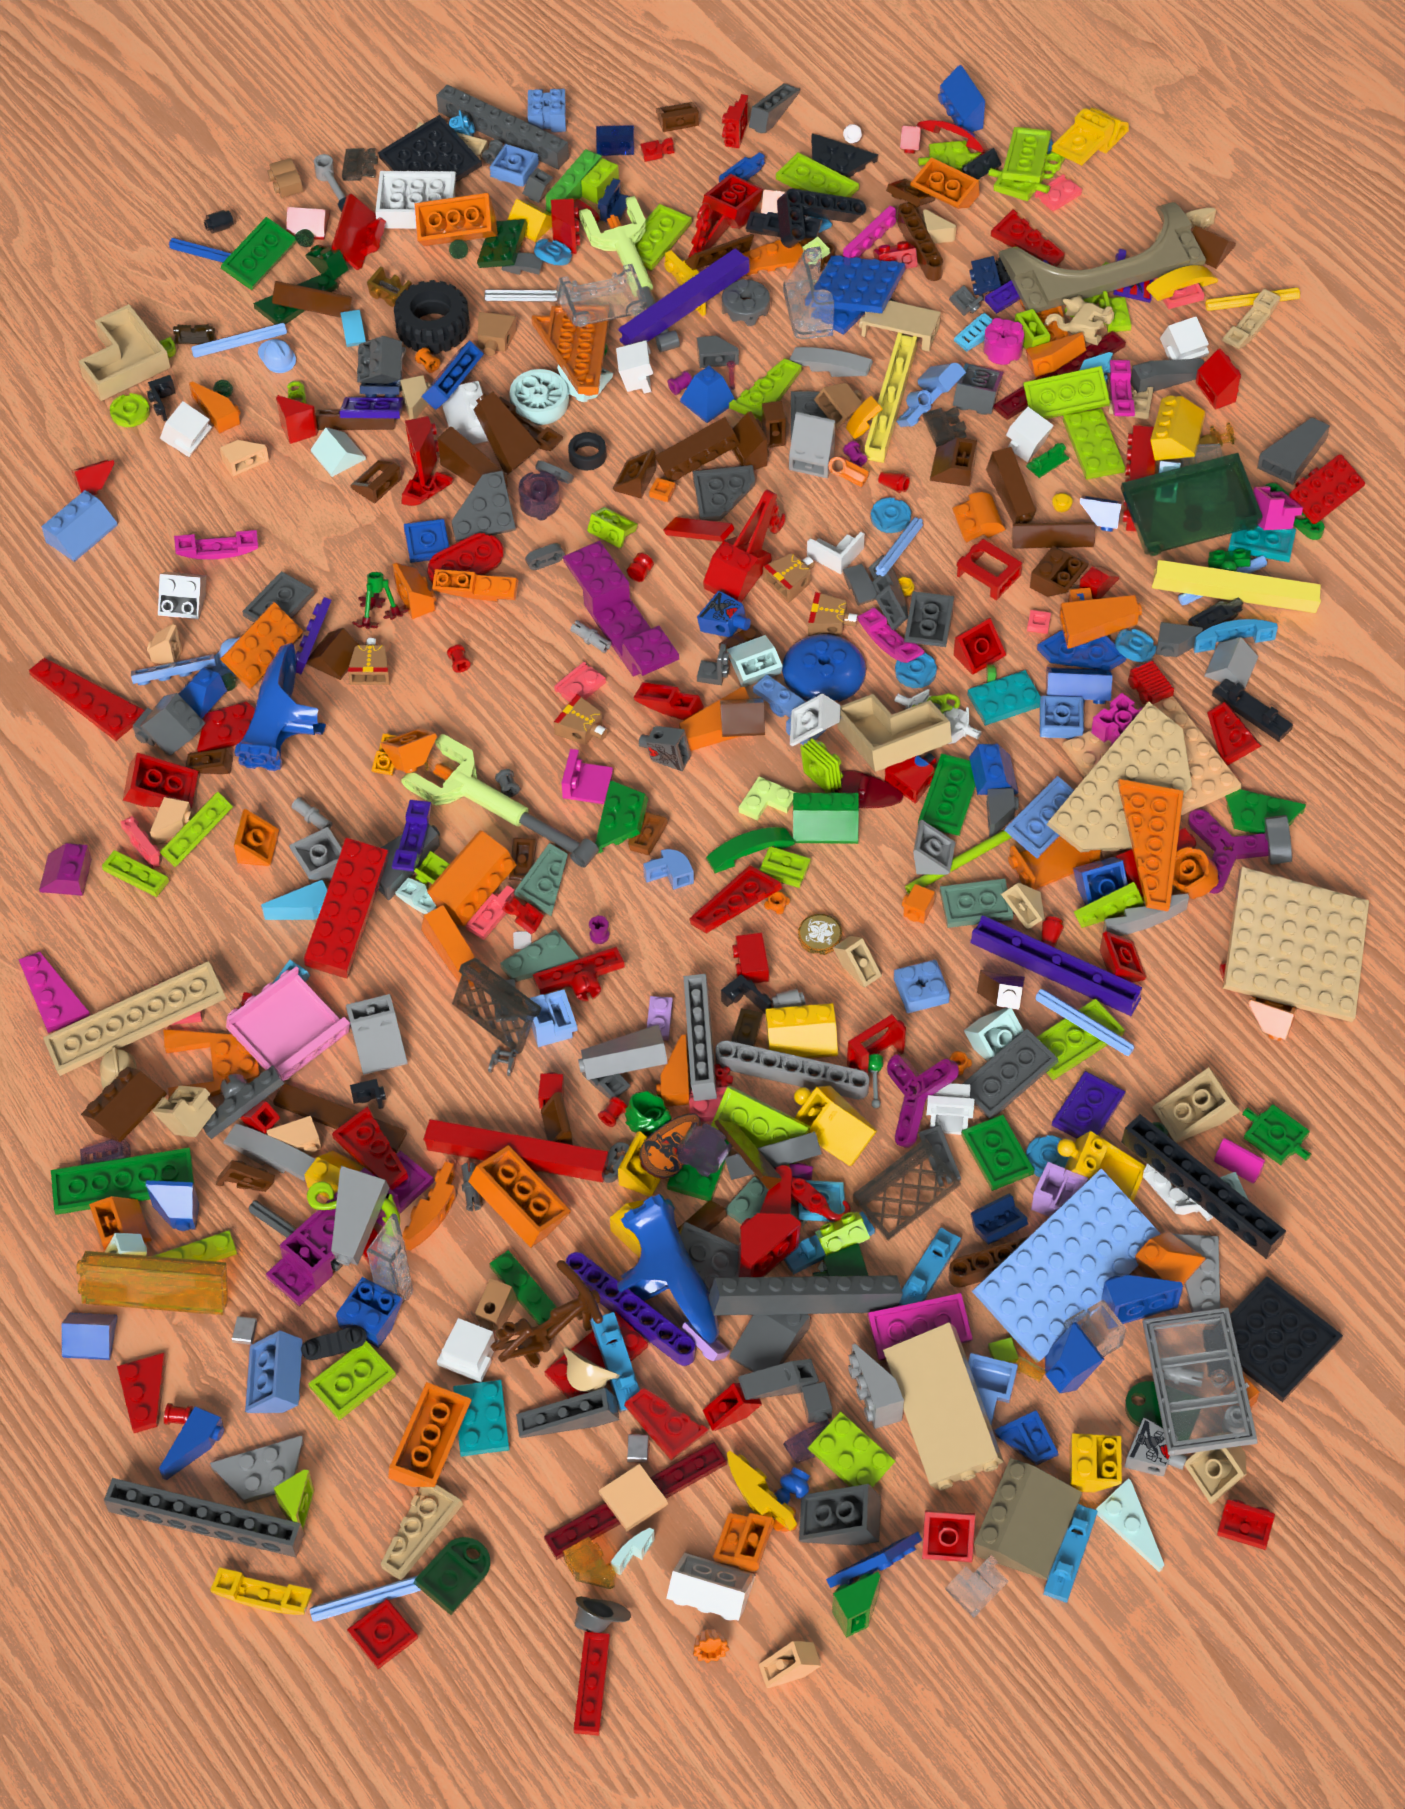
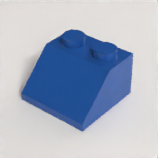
(992, 768)
(1100, 878)

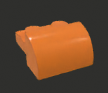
(978, 517)
(744, 1541)

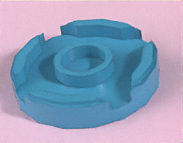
(553, 252)
(890, 515)
(1135, 645)
(916, 673)
(1043, 1151)

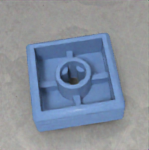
(514, 165)
(1061, 717)
(913, 994)

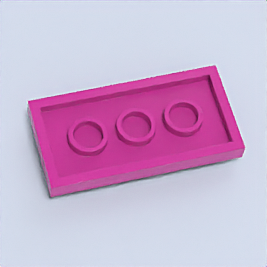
(910, 1320)

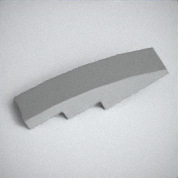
(836, 362)
(1143, 918)
(269, 1150)

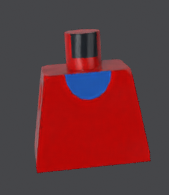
(912, 776)

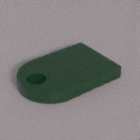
(1149, 1410)
(454, 1575)

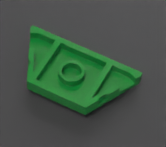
(1251, 808)
(621, 815)

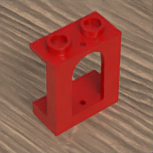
(997, 584)
(859, 1055)

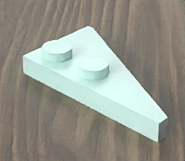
(1126, 1517)

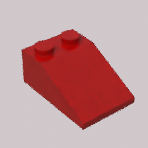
(422, 446)
(153, 779)

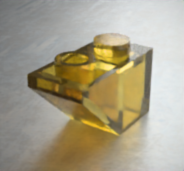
(587, 1564)

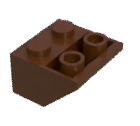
(752, 442)
(954, 462)
(1056, 572)

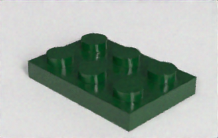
(504, 248)

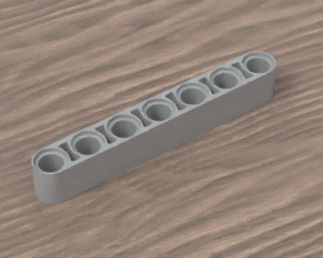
(783, 1062)

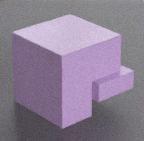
(1055, 1188)

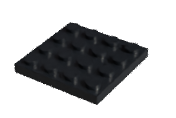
(431, 148)
(1279, 1338)

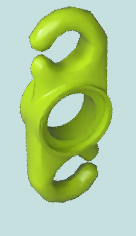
(1052, 156)
(299, 393)
(941, 700)

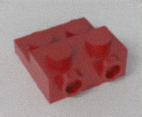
(735, 122)

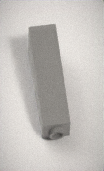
(624, 1054)
(356, 1212)

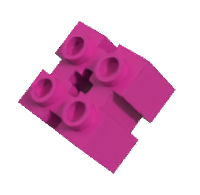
(1112, 723)

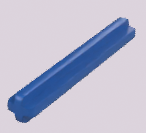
(198, 250)

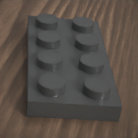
(1010, 1073)

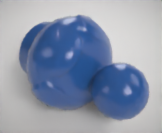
(793, 1482)

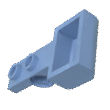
(933, 383)
(780, 700)
(993, 1380)

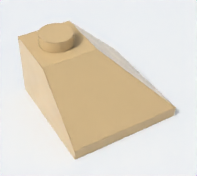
(1217, 1470)

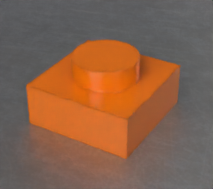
(662, 489)

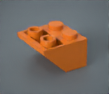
(118, 1216)

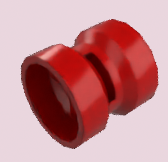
(641, 565)

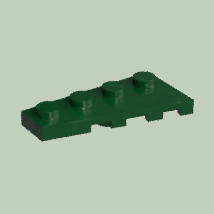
(283, 314)

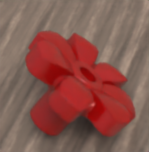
(722, 1076)

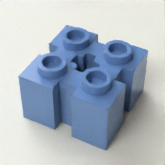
(547, 109)

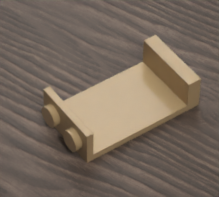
(906, 320)

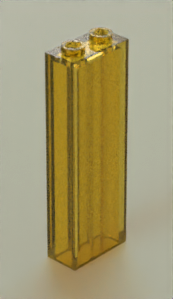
(153, 1282)

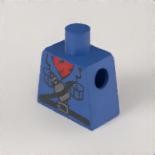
(723, 616)

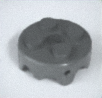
(748, 309)

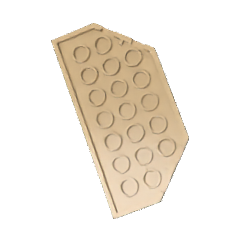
(1147, 753)

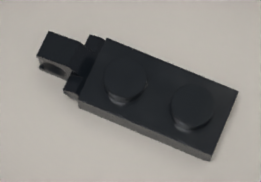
(981, 164)
(1217, 614)

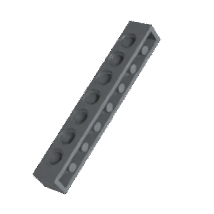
(503, 126)
(204, 1517)

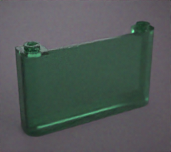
(1191, 504)

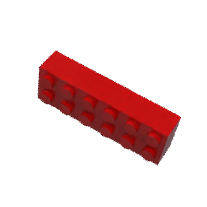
(346, 908)

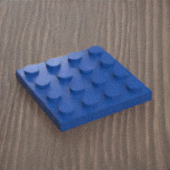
(860, 282)

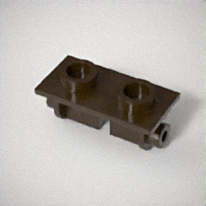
(198, 335)

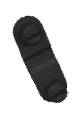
(334, 1343)

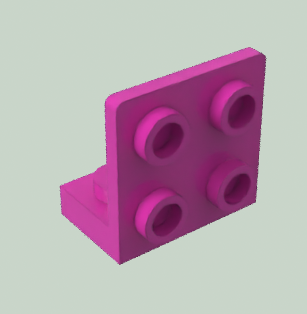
(584, 780)

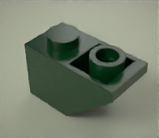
(327, 261)

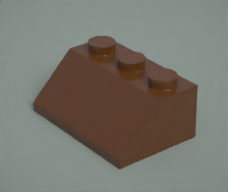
(123, 1104)

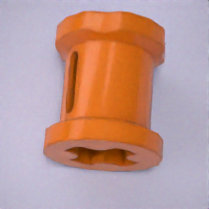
(427, 360)

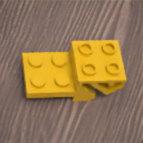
(1090, 132)

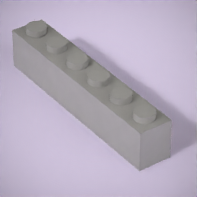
(700, 1037)

